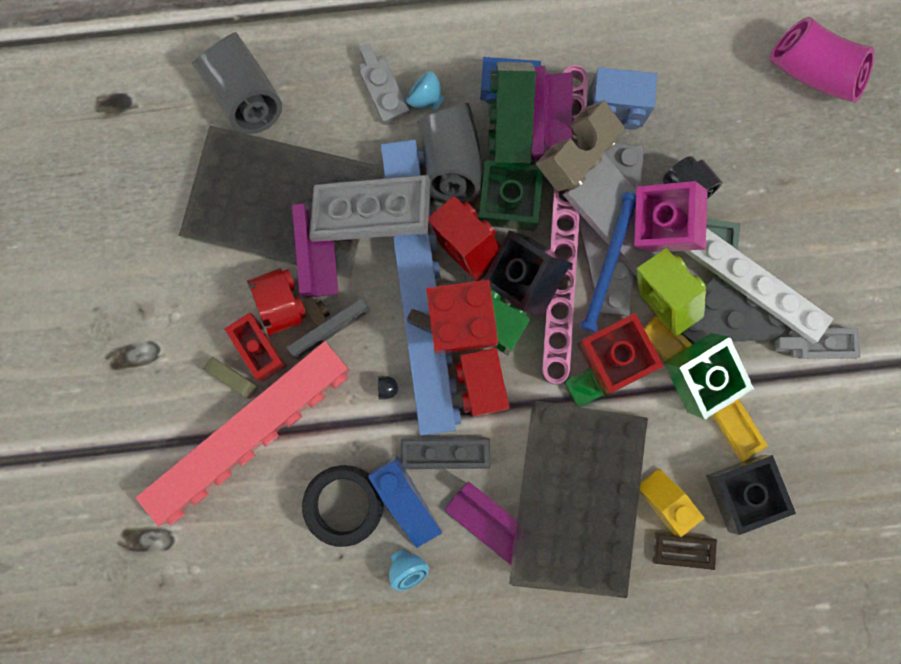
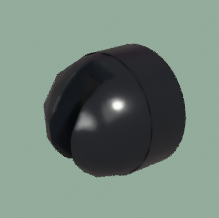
(386, 387)

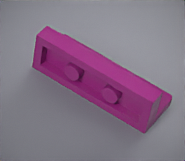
(551, 110)
(314, 259)
(484, 520)

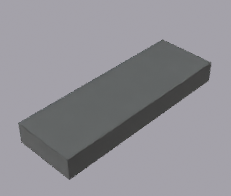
(328, 329)
(445, 453)

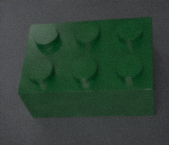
(512, 112)

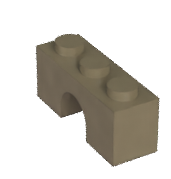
(596, 132)

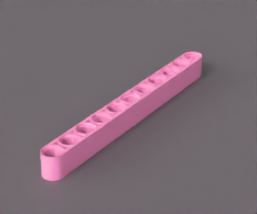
(568, 240)

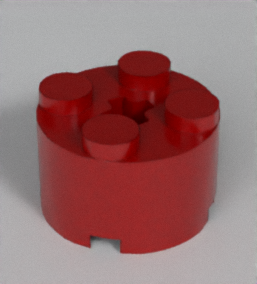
(275, 300)

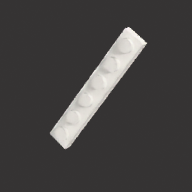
(762, 287)

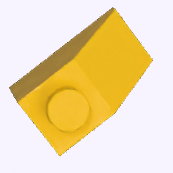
(670, 503)

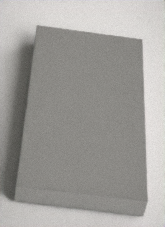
(600, 205)
(370, 208)

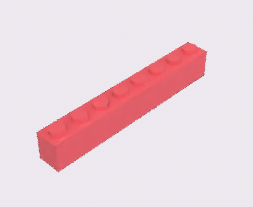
(243, 434)

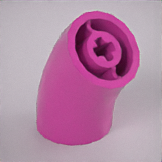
(824, 60)

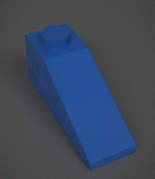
(404, 501)

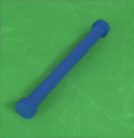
(601, 288)

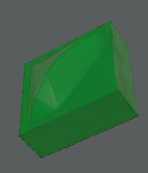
(584, 388)

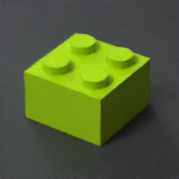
(671, 291)

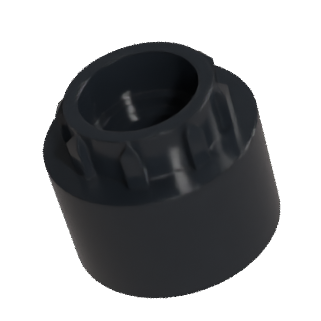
(692, 170)

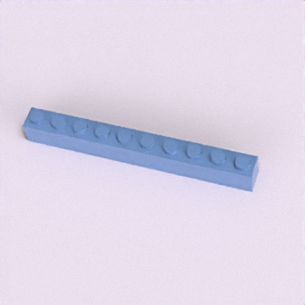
(416, 273)

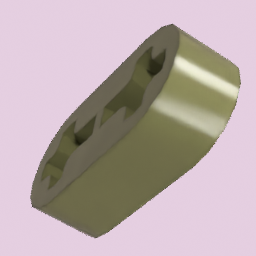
(230, 377)

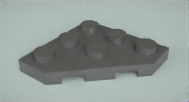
(734, 316)

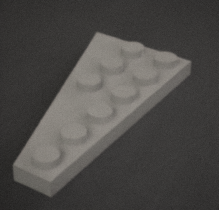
(617, 302)

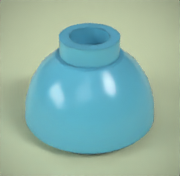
(426, 92)
(406, 570)

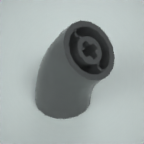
(239, 85)
(452, 154)

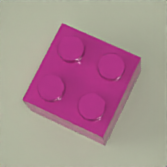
(671, 217)

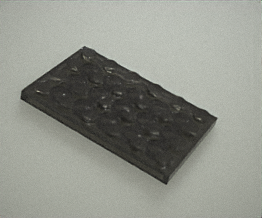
(248, 192)
(578, 500)

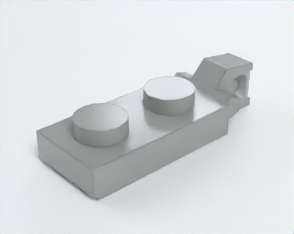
(382, 86)
(834, 344)

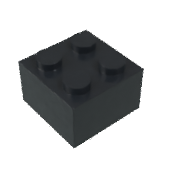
(526, 273)
(751, 494)

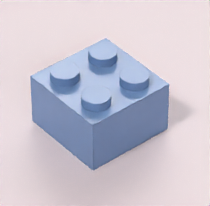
(626, 92)

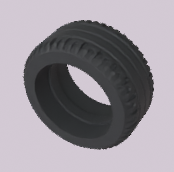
(319, 527)

